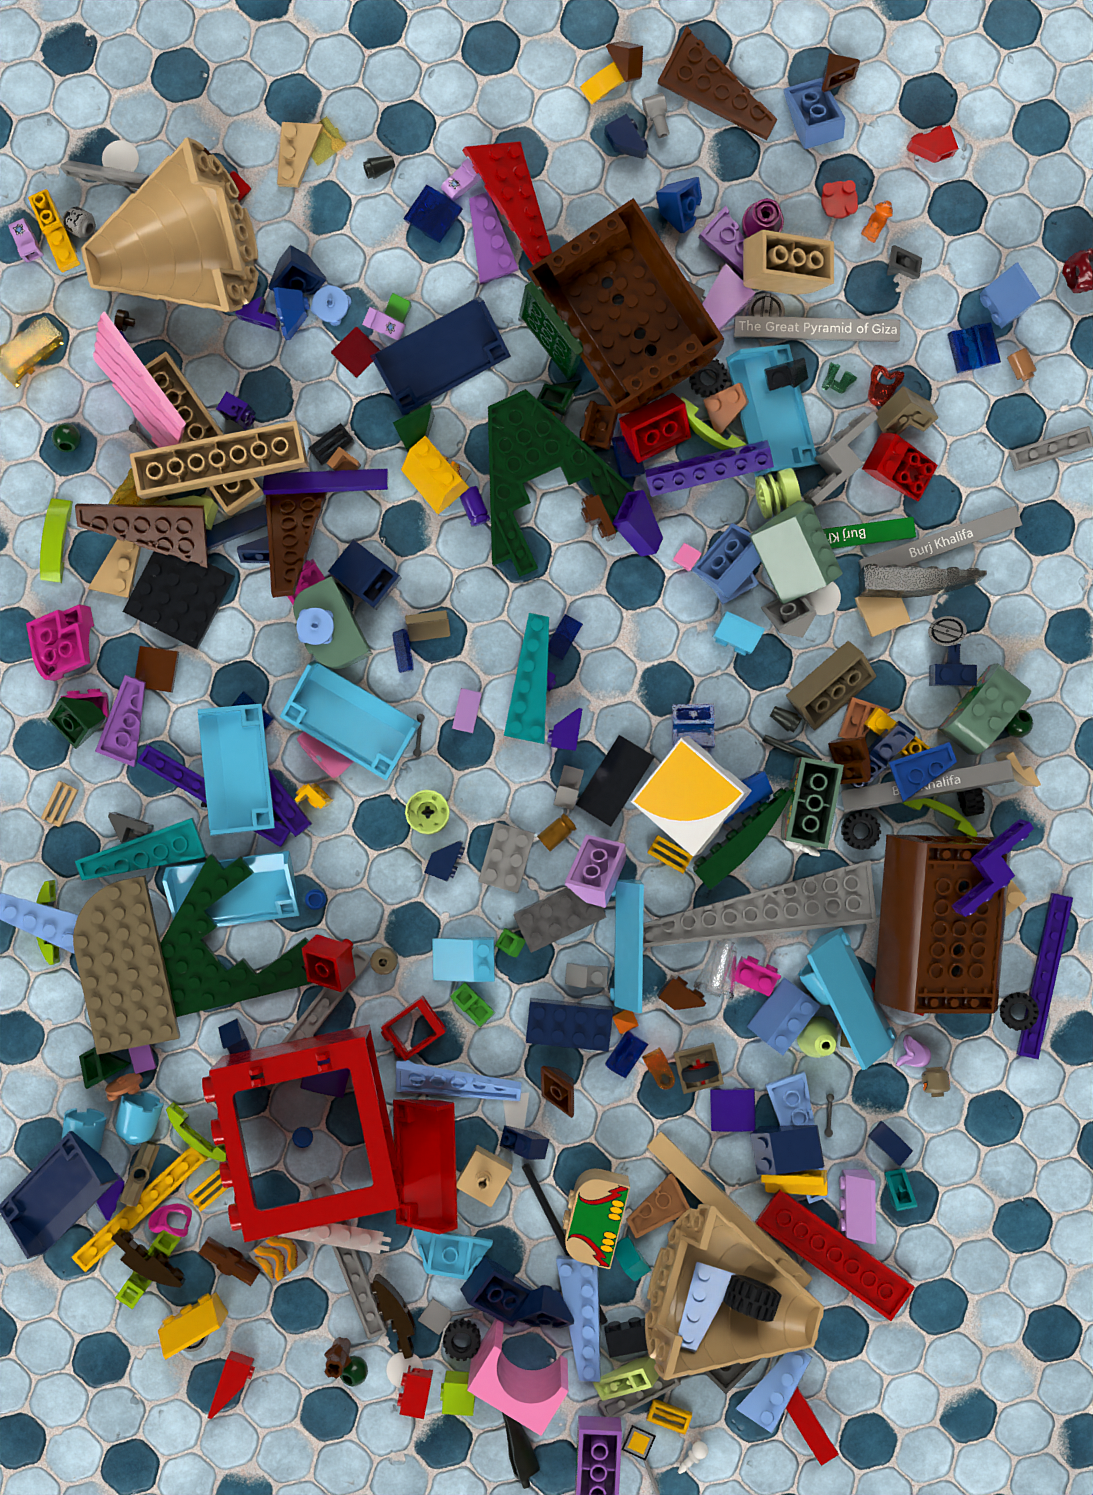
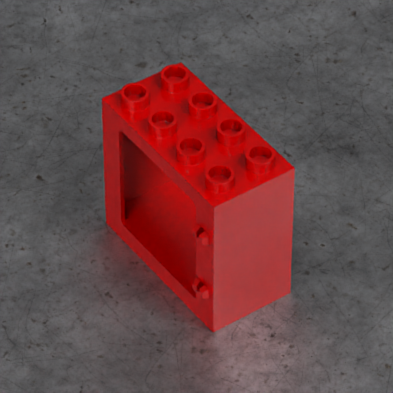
(289, 1061)

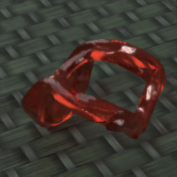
(880, 393)

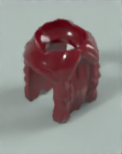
(1084, 280)

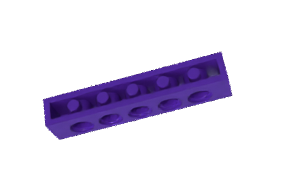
(709, 468)

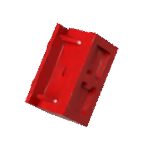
(416, 1392)

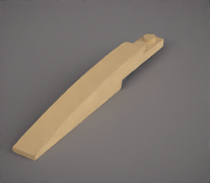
(711, 1194)

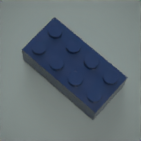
(569, 1024)

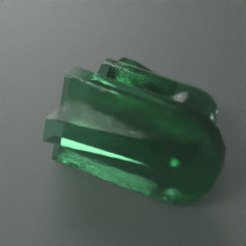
(840, 387)

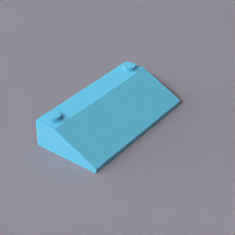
(773, 414)
(349, 719)
(235, 769)
(262, 896)
(628, 945)
(851, 997)

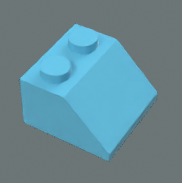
(737, 633)

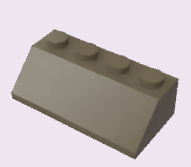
(831, 685)

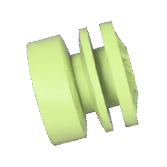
(777, 493)
(418, 804)

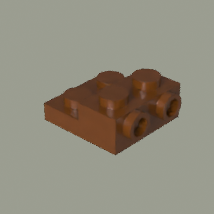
(594, 513)

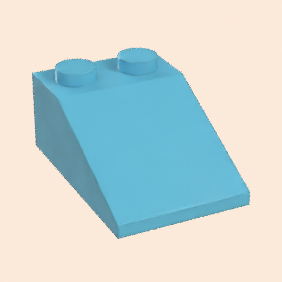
(464, 959)

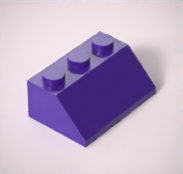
(566, 732)

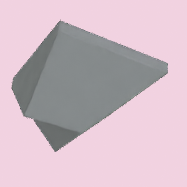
(792, 617)

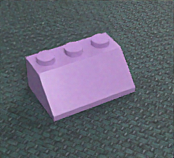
(596, 869)
(858, 1205)

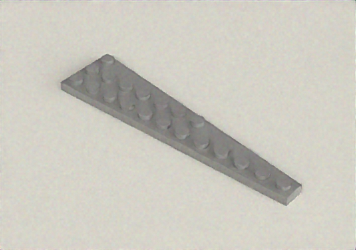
(813, 902)

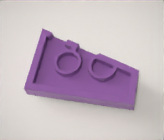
(725, 239)

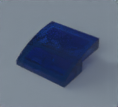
(433, 213)
(974, 348)
(694, 721)

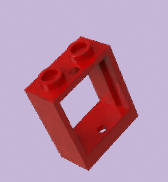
(432, 1018)

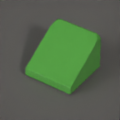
(398, 307)
(510, 942)

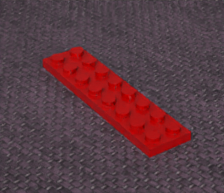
(835, 1254)

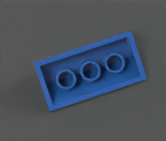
(760, 793)

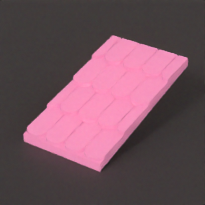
(136, 385)

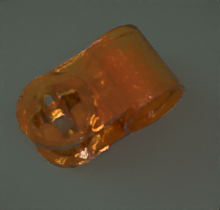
(658, 1065)

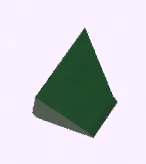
(558, 396)
(99, 1067)

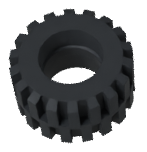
(752, 1298)

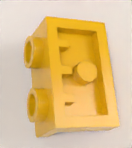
(316, 795)

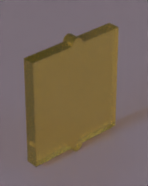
(328, 142)

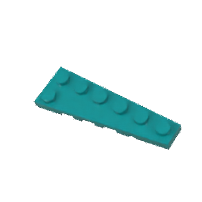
(528, 699)
(162, 847)

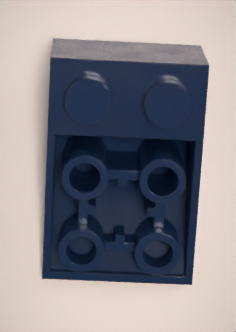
(365, 574)

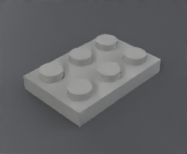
(506, 857)

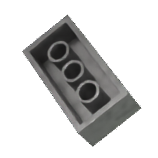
(556, 918)

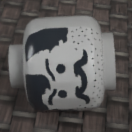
(79, 222)

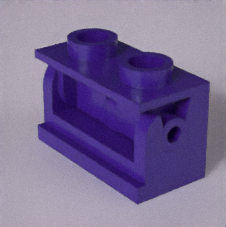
(236, 410)

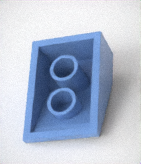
(814, 113)
(1009, 296)

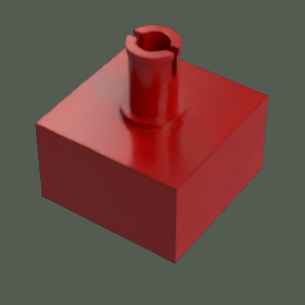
(329, 962)

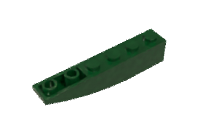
(740, 843)

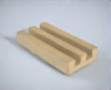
(45, 816)

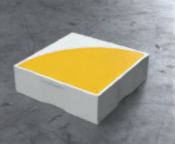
(690, 796)

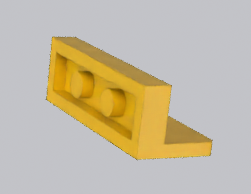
(800, 1182)

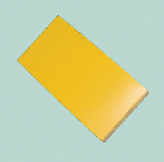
(602, 83)

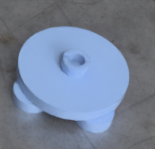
(330, 304)
(315, 626)

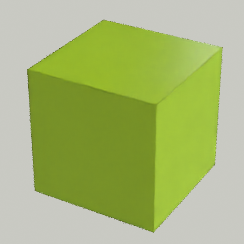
(455, 1394)

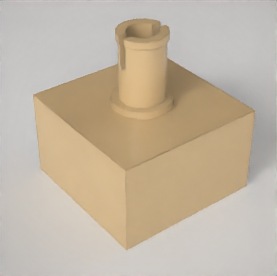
(484, 1176)

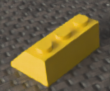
(433, 475)
(191, 1324)

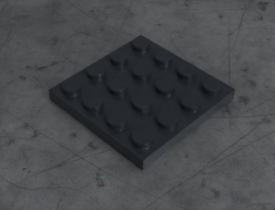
(178, 597)

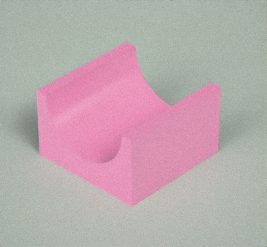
(521, 1394)

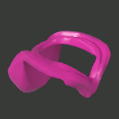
(158, 1220)

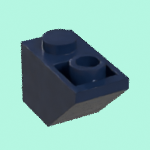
(624, 137)
(443, 860)
(524, 1143)

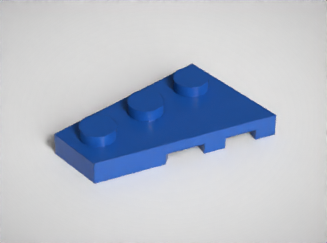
(921, 768)

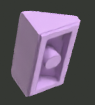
(466, 710)

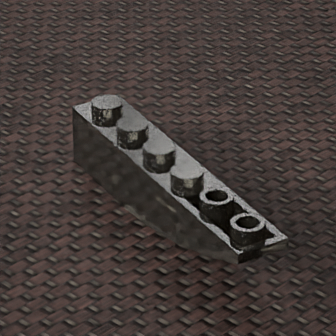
(912, 581)

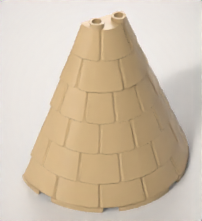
(179, 237)
(732, 1337)

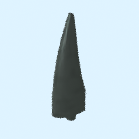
(520, 1452)

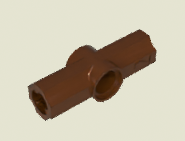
(229, 1261)
(337, 1357)

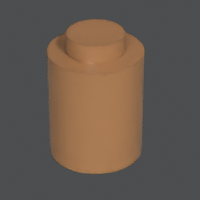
(1022, 365)

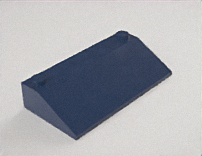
(441, 355)
(56, 1194)

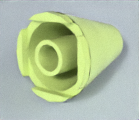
(818, 1037)

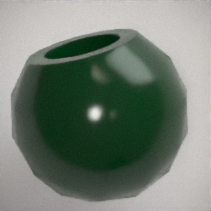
(66, 437)
(1020, 724)
(355, 1372)

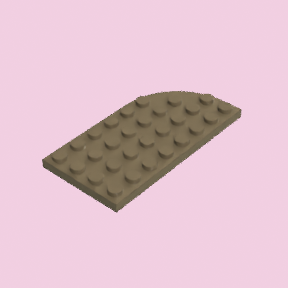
(123, 968)

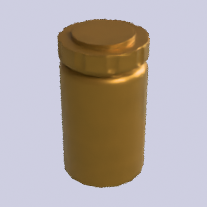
(557, 832)

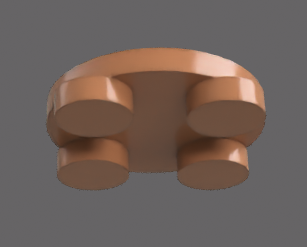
(123, 1084)

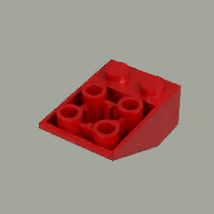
(899, 465)

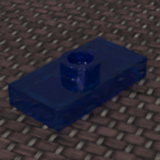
(564, 636)

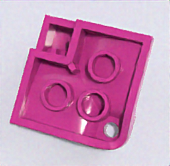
(60, 641)

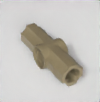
(135, 1185)

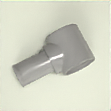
(655, 108)

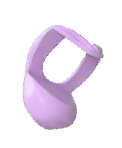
(916, 1053)

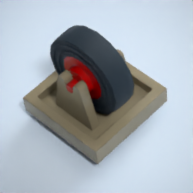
(698, 1068)

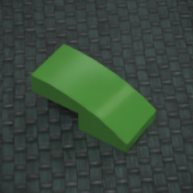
(472, 1004)

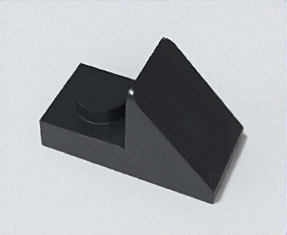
(785, 374)

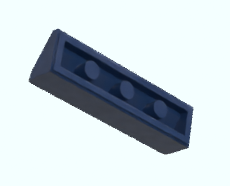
(236, 526)

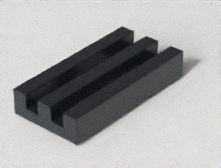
(312, 448)

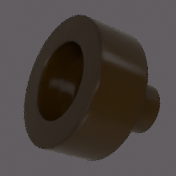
(122, 320)

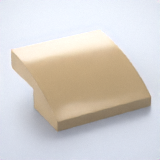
(882, 613)
(1022, 774)

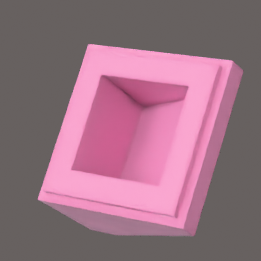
(687, 557)

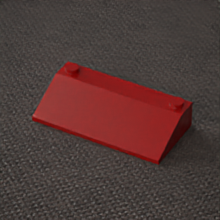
(426, 1164)

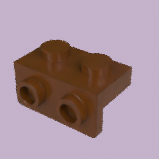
(598, 425)

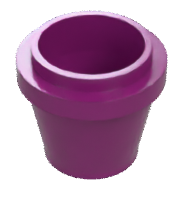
(754, 222)

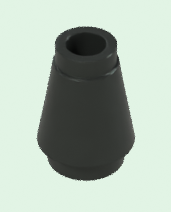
(378, 166)
(785, 718)

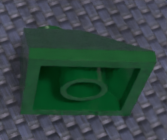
(415, 426)
(76, 719)

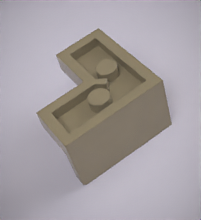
(904, 410)

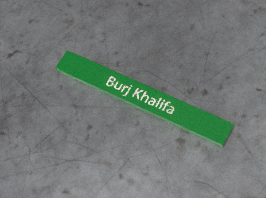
(871, 533)

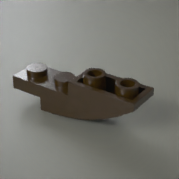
(151, 1267)
(394, 1307)

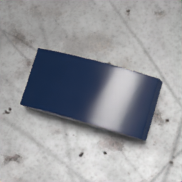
(890, 1143)

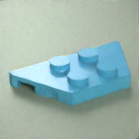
(451, 1253)

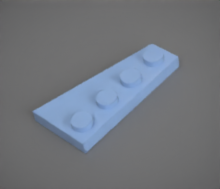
(702, 1303)
(771, 1396)

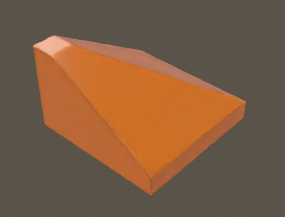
(625, 1020)

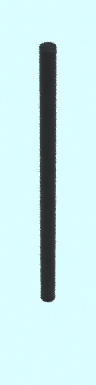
(552, 1219)

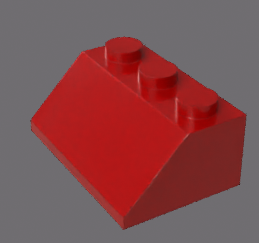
(656, 427)

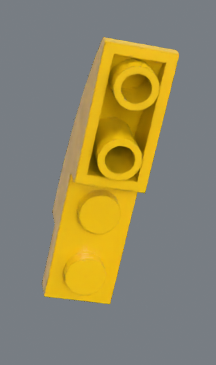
(53, 228)
(880, 721)

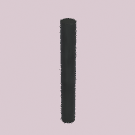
(788, 748)

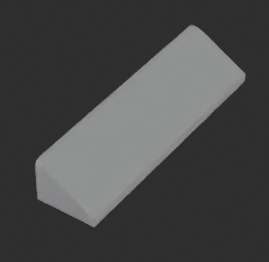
(103, 174)

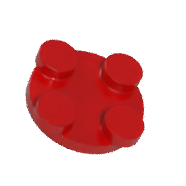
(839, 199)

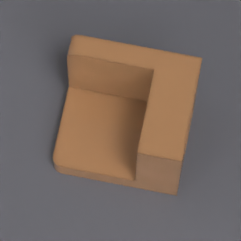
(342, 461)

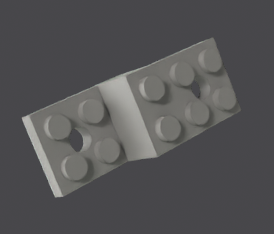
(838, 458)

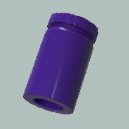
(474, 506)

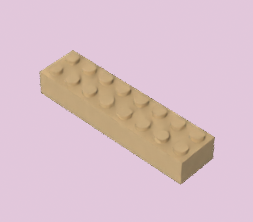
(199, 426)
(218, 460)

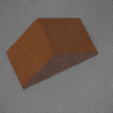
(627, 58)
(839, 71)

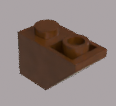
(679, 996)

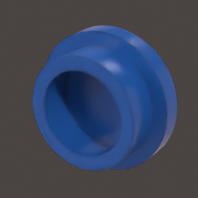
(315, 899)
(302, 1137)

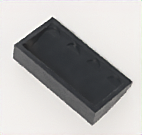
(615, 780)

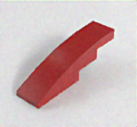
(811, 1428)

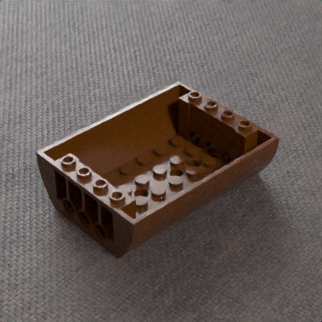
(655, 300)
(922, 928)

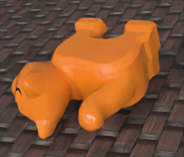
(877, 220)

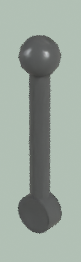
(134, 429)
(417, 752)
(828, 1132)

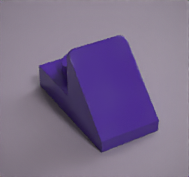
(253, 314)

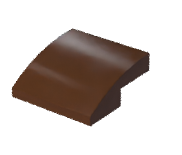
(157, 668)
(854, 756)

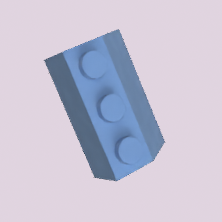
(728, 561)
(783, 1016)

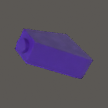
(638, 524)

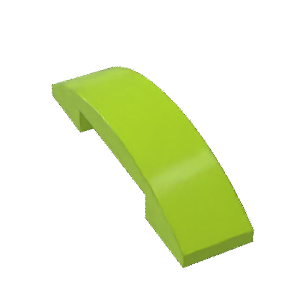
(706, 432)
(54, 539)
(961, 823)
(49, 950)
(189, 1135)
(137, 1284)

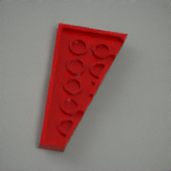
(512, 191)

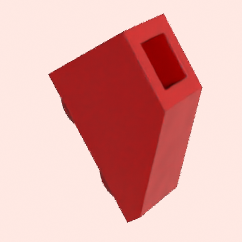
(935, 145)

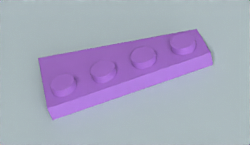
(491, 244)
(123, 725)

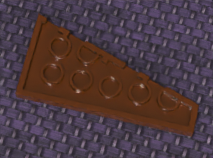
(710, 84)
(160, 528)
(290, 534)

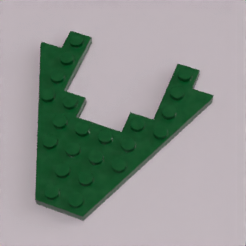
(523, 446)
(195, 973)

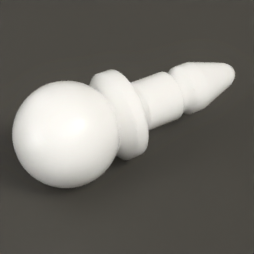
(806, 848)
(698, 1452)

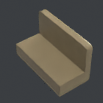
(428, 625)

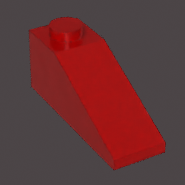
(233, 1378)

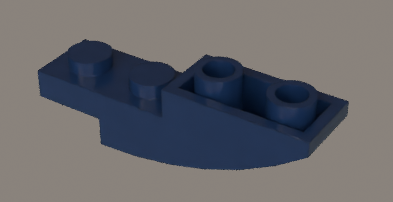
(885, 748)

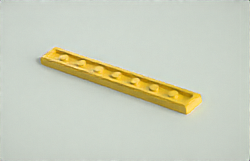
(132, 1215)

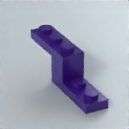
(993, 867)

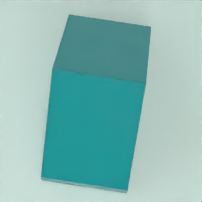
(900, 1190)
(631, 1259)

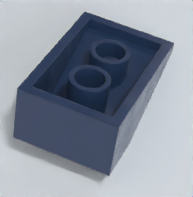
(786, 1149)
(495, 1291)

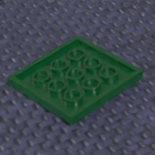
(550, 330)

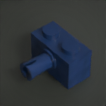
(953, 672)

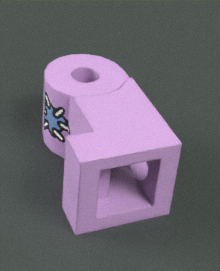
(461, 181)
(25, 240)
(383, 323)

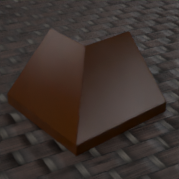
(558, 1089)

